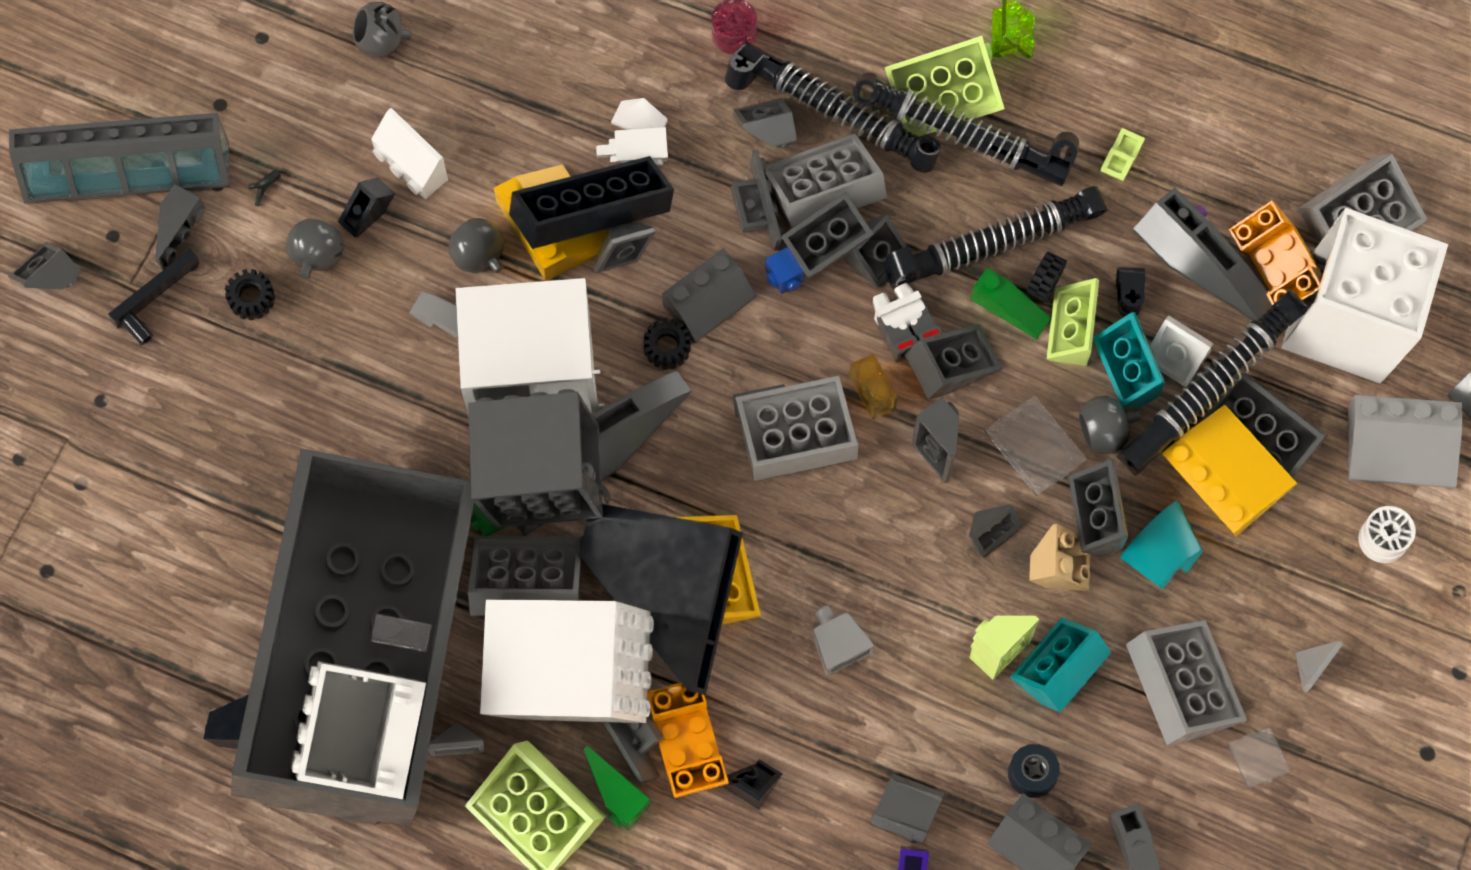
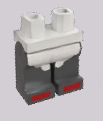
(903, 320)

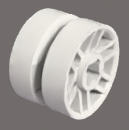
(1387, 534)

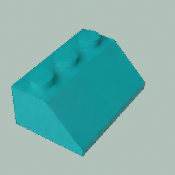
(1129, 362)
(1061, 664)

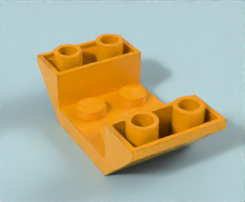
(1278, 253)
(688, 741)

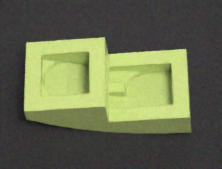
(1122, 154)

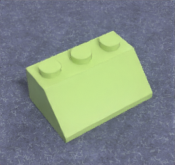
(1001, 642)

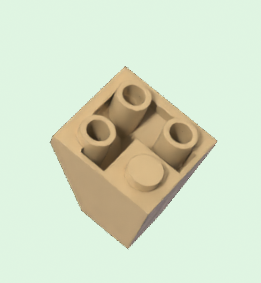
(1059, 561)

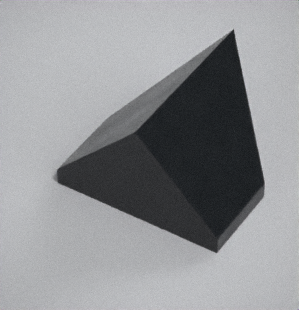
(753, 783)

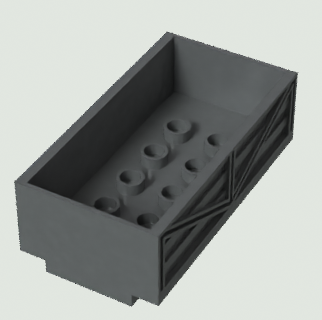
(351, 548)

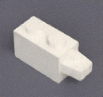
(635, 145)

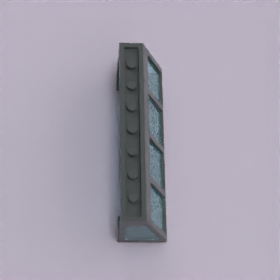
(120, 157)

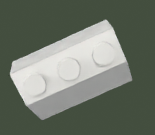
(409, 155)

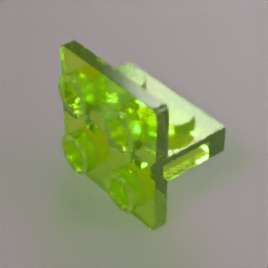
(1012, 30)

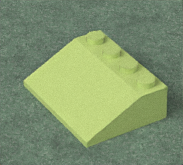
(952, 76)
(534, 809)

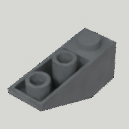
(176, 218)
(1134, 838)

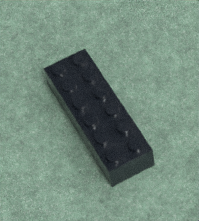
(591, 202)

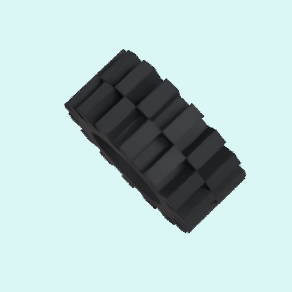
(1046, 276)
(250, 308)
(671, 358)

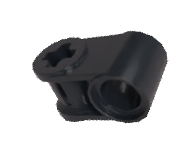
(1130, 288)

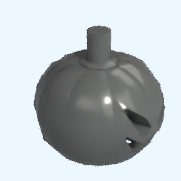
(378, 29)
(314, 246)
(477, 246)
(1106, 424)

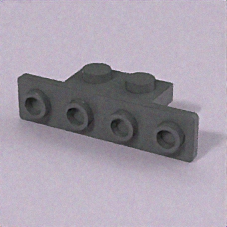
(755, 204)
(634, 742)

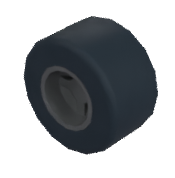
(1040, 762)

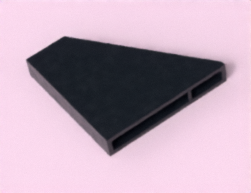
(674, 571)

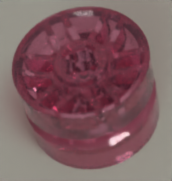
(733, 25)

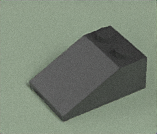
(952, 360)

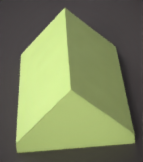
(1073, 322)

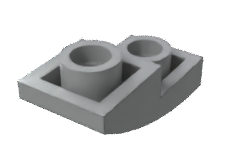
(436, 311)

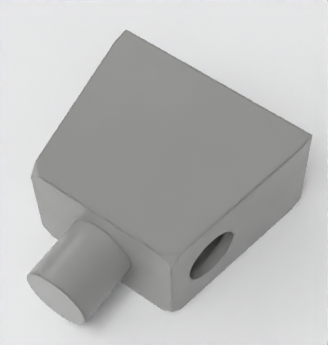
(839, 641)

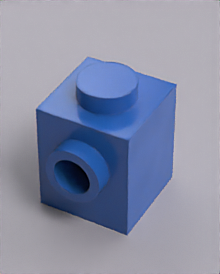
(784, 271)

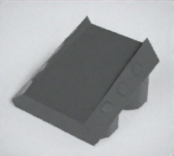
(907, 808)

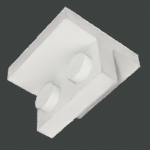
(1179, 351)

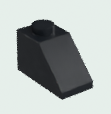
(365, 206)

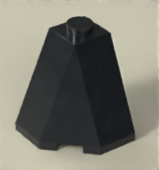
(225, 724)

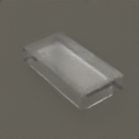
(401, 633)

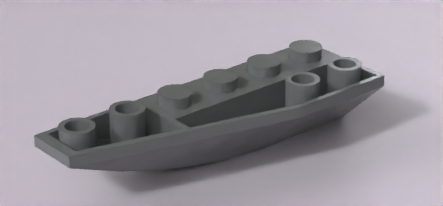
(1201, 254)
(635, 418)

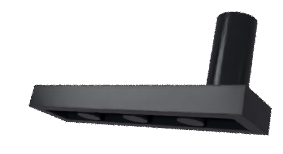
(126, 312)

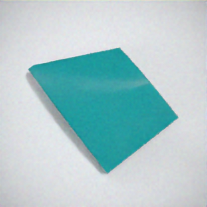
(1164, 546)

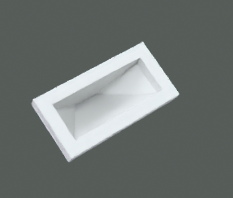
(638, 115)

